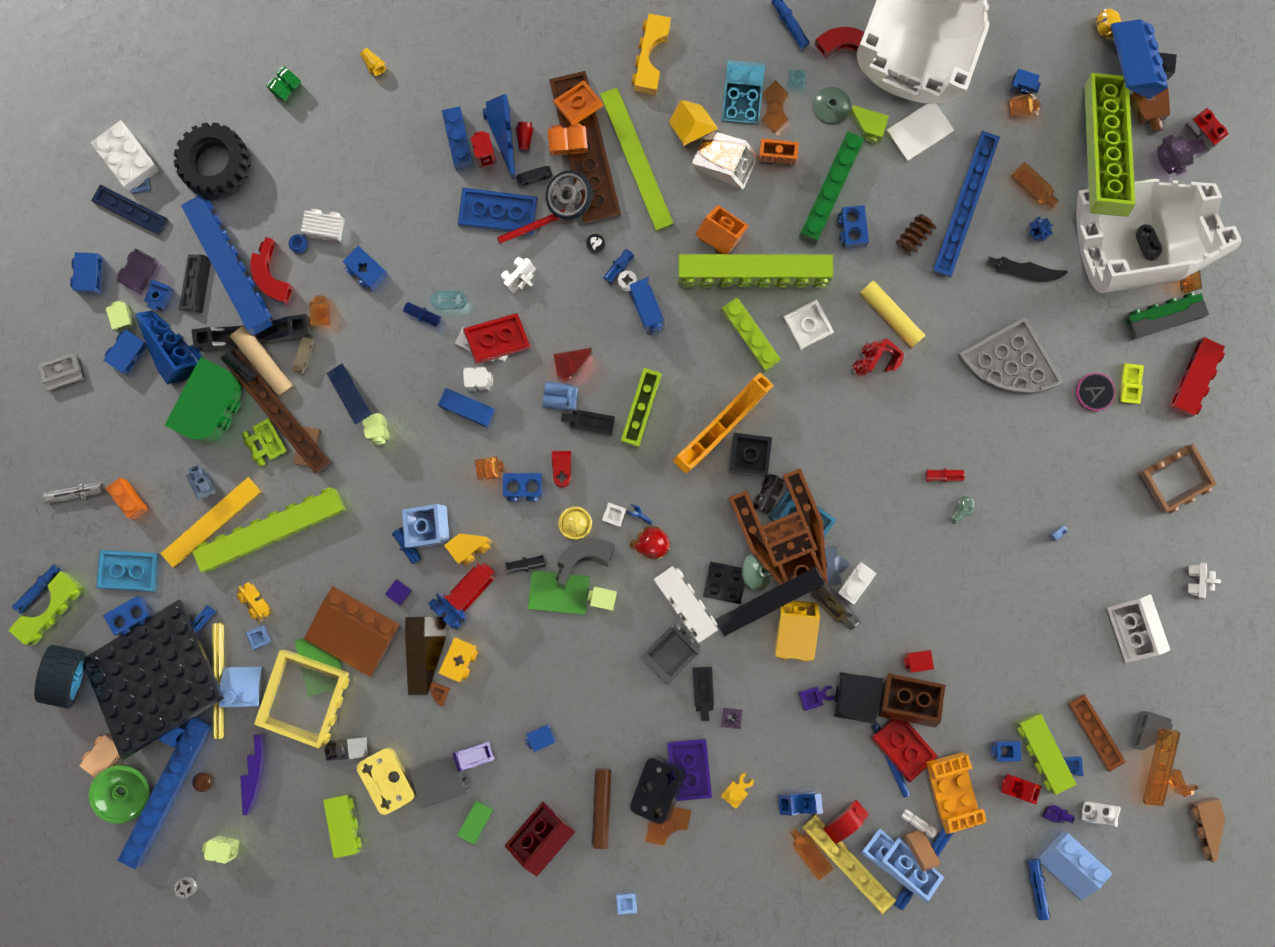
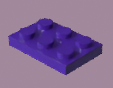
(694, 758)

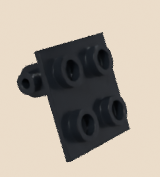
(724, 583)

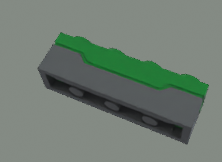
(1166, 316)

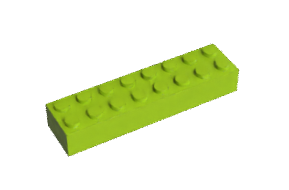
(1109, 145)
(754, 270)

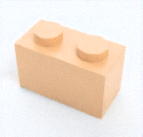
(101, 756)

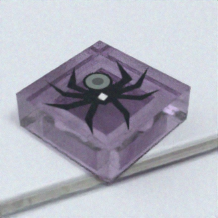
(731, 718)

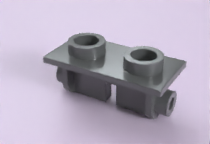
(771, 485)

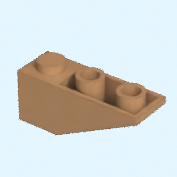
(1210, 825)

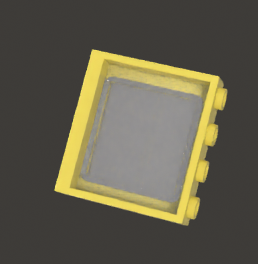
(302, 698)

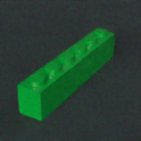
(831, 188)

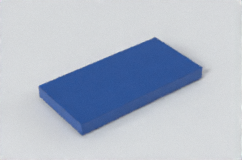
(496, 210)

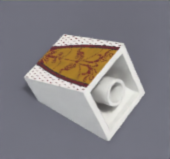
(725, 159)

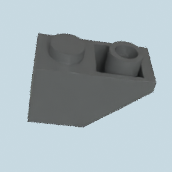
(346, 748)

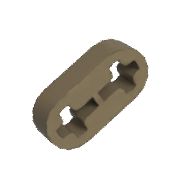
(303, 355)

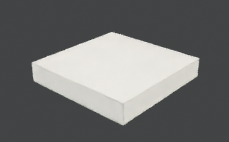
(808, 324)

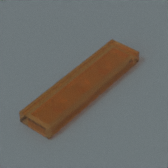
(1161, 767)

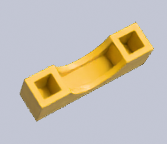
(656, 32)

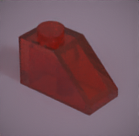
(571, 363)

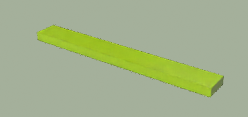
(636, 159)

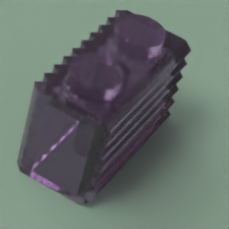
(137, 271)

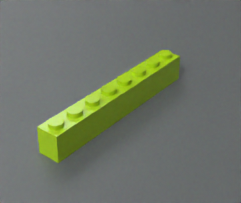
(268, 531)

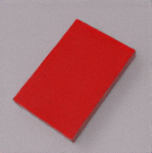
(496, 338)
(904, 748)

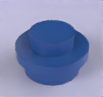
(298, 243)

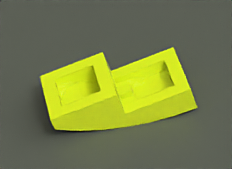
(1131, 383)

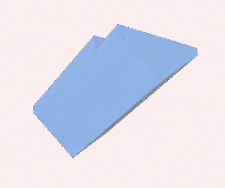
(901, 864)

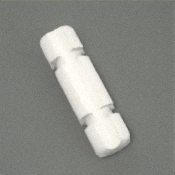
(919, 823)

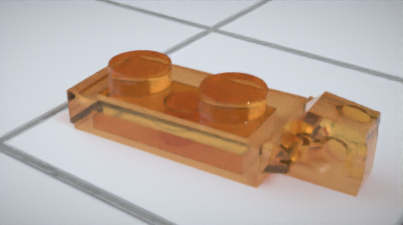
(1035, 185)
(811, 854)

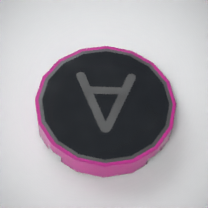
(1095, 392)

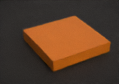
(578, 103)

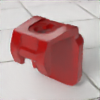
(872, 354)

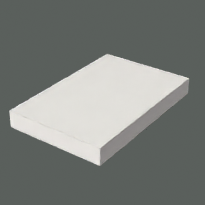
(920, 131)

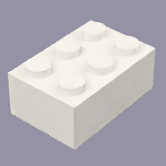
(125, 156)

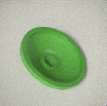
(117, 806)

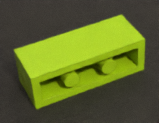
(342, 825)

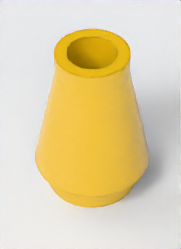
(373, 63)

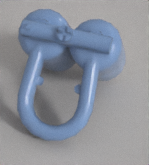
(560, 396)

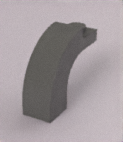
(581, 551)

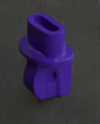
(1057, 815)

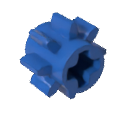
(1041, 228)

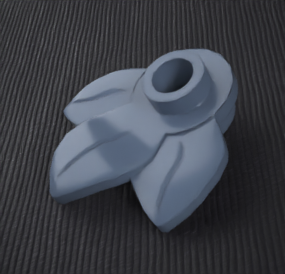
(834, 565)

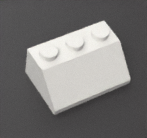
(1138, 629)

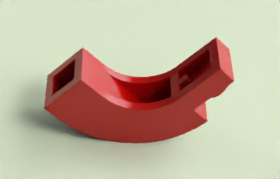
(838, 39)
(260, 269)

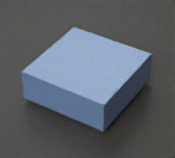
(626, 903)

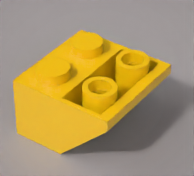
(465, 547)

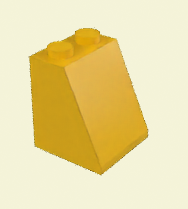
(797, 631)

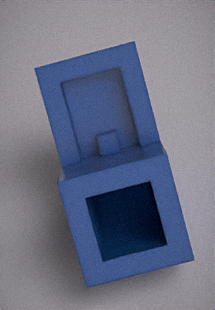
(800, 803)

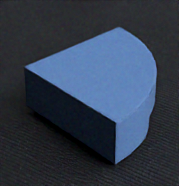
(1057, 534)

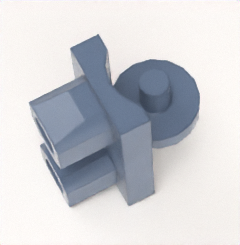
(200, 482)

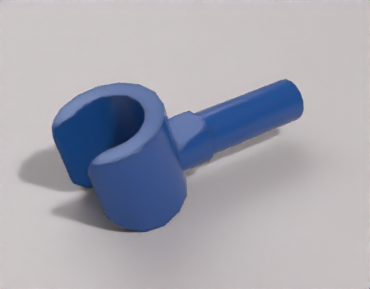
(637, 513)

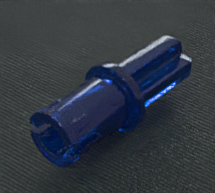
(422, 314)

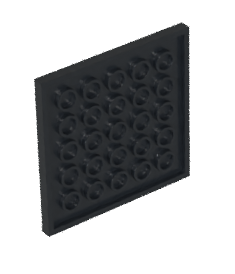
(152, 679)

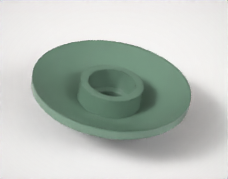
(828, 113)
(755, 574)

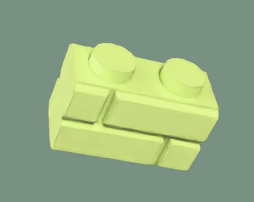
(375, 429)
(220, 849)

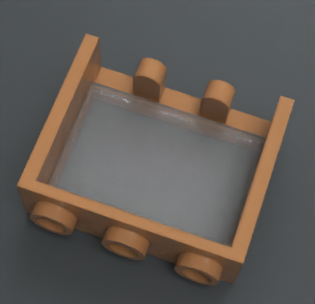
(1178, 479)

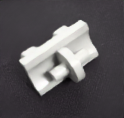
(520, 276)
(1200, 589)
(1100, 814)

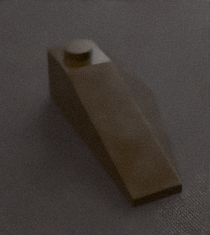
(423, 649)

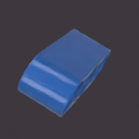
(466, 407)

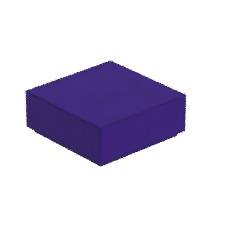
(398, 592)

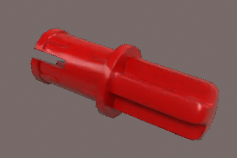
(945, 475)

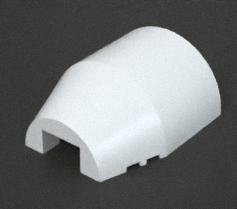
(923, 47)
(1184, 223)

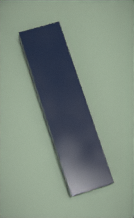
(129, 209)
(349, 393)

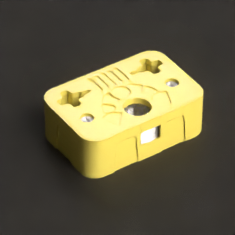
(380, 784)

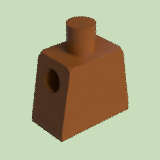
(1151, 110)

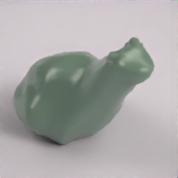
(964, 508)

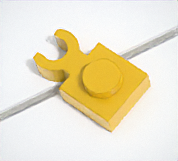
(735, 792)

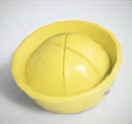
(575, 523)

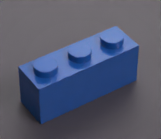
(457, 138)

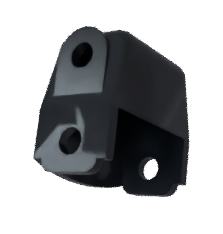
(857, 697)

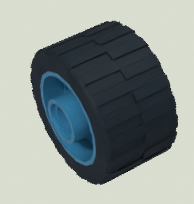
(59, 676)

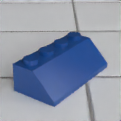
(1139, 57)

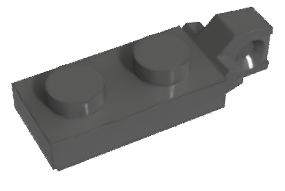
(835, 606)

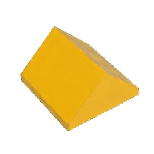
(691, 122)

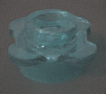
(796, 74)

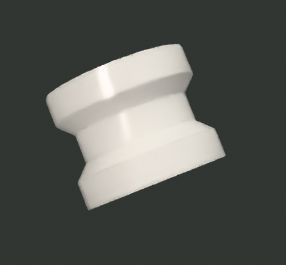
(627, 275)

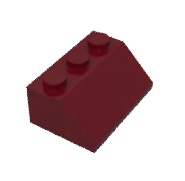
(539, 839)

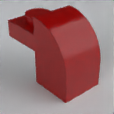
(1021, 789)
(846, 823)

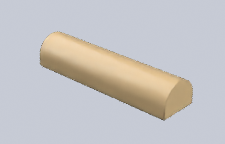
(261, 360)

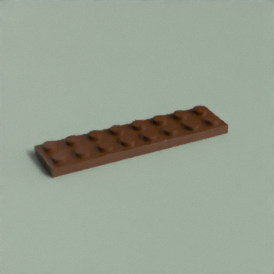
(593, 163)

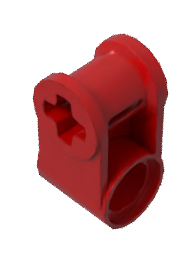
(561, 465)

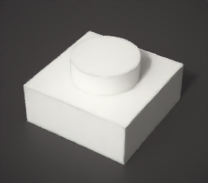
(614, 514)

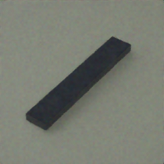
(770, 601)

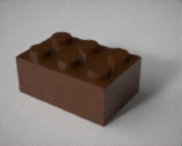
(912, 700)

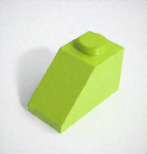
(869, 123)

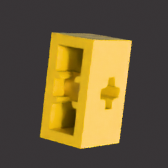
(450, 668)

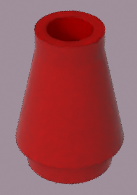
(524, 134)

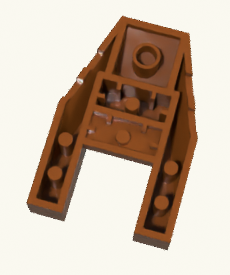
(790, 543)

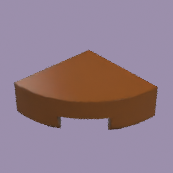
(439, 693)

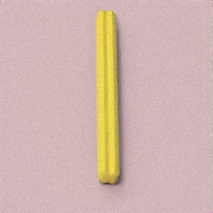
(217, 668)

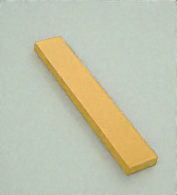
(211, 522)

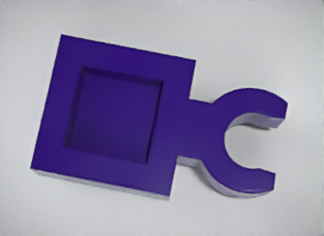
(813, 697)

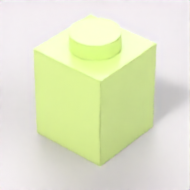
(120, 316)
(602, 598)

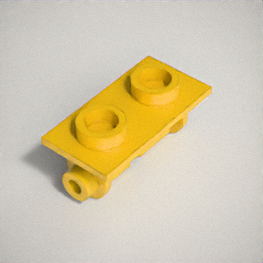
(248, 596)

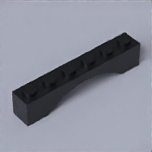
(282, 329)

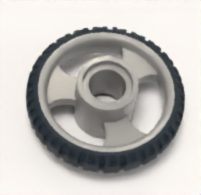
(561, 191)

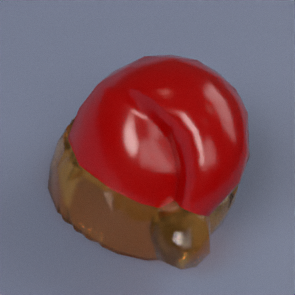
(651, 542)

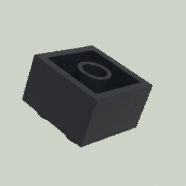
(750, 455)

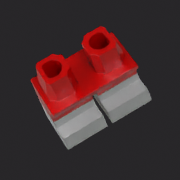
(1210, 126)

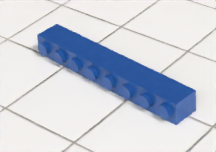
(226, 264)
(165, 793)

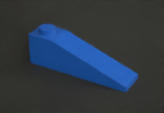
(499, 121)
(170, 354)

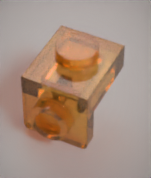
(1025, 105)
(1178, 784)

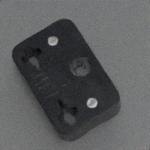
(663, 793)

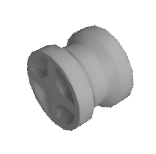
(181, 889)

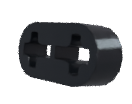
(534, 176)
(1149, 242)

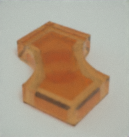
(774, 97)
(660, 832)

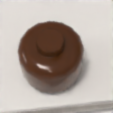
(203, 782)

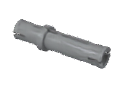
(95, 488)

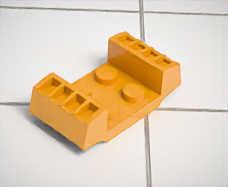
(954, 793)

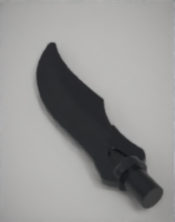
(1026, 270)

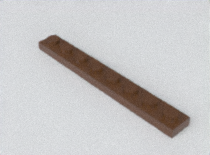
(282, 417)

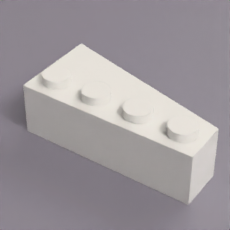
(685, 604)

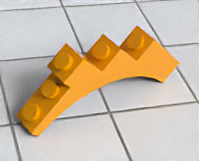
(723, 423)

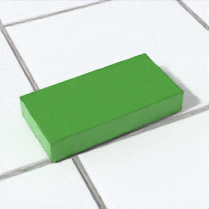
(475, 822)

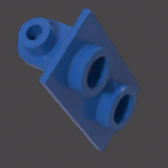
(453, 615)

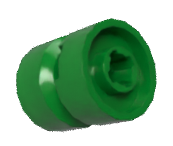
(283, 83)

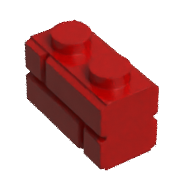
(483, 149)

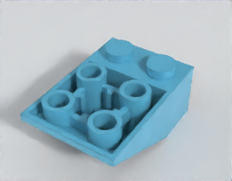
(743, 91)

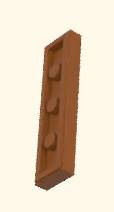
(1096, 733)

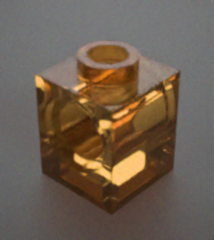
(489, 468)

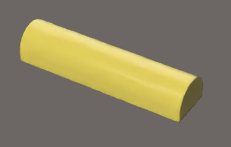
(892, 314)

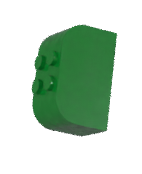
(206, 403)

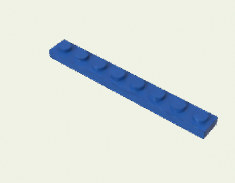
(966, 204)

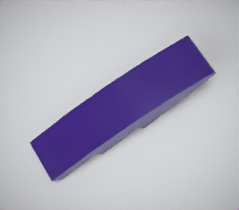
(251, 782)

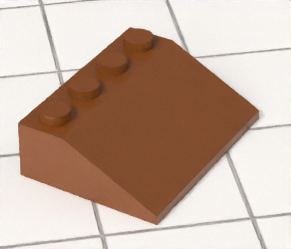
(352, 631)

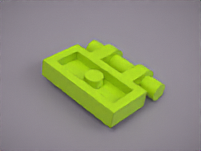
(269, 439)

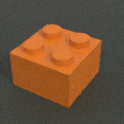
(721, 230)

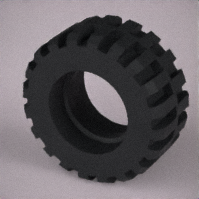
(201, 139)

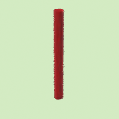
(527, 228)

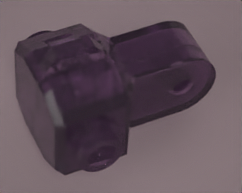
(1178, 154)

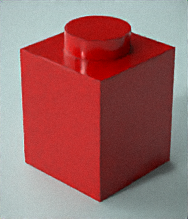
(918, 661)

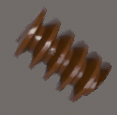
(914, 233)

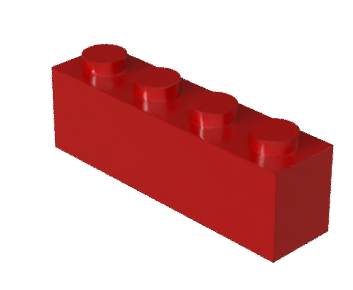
(1197, 377)

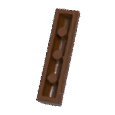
(601, 808)

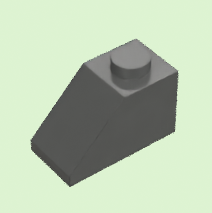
(1149, 729)

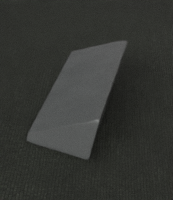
(195, 283)

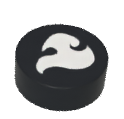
(595, 243)

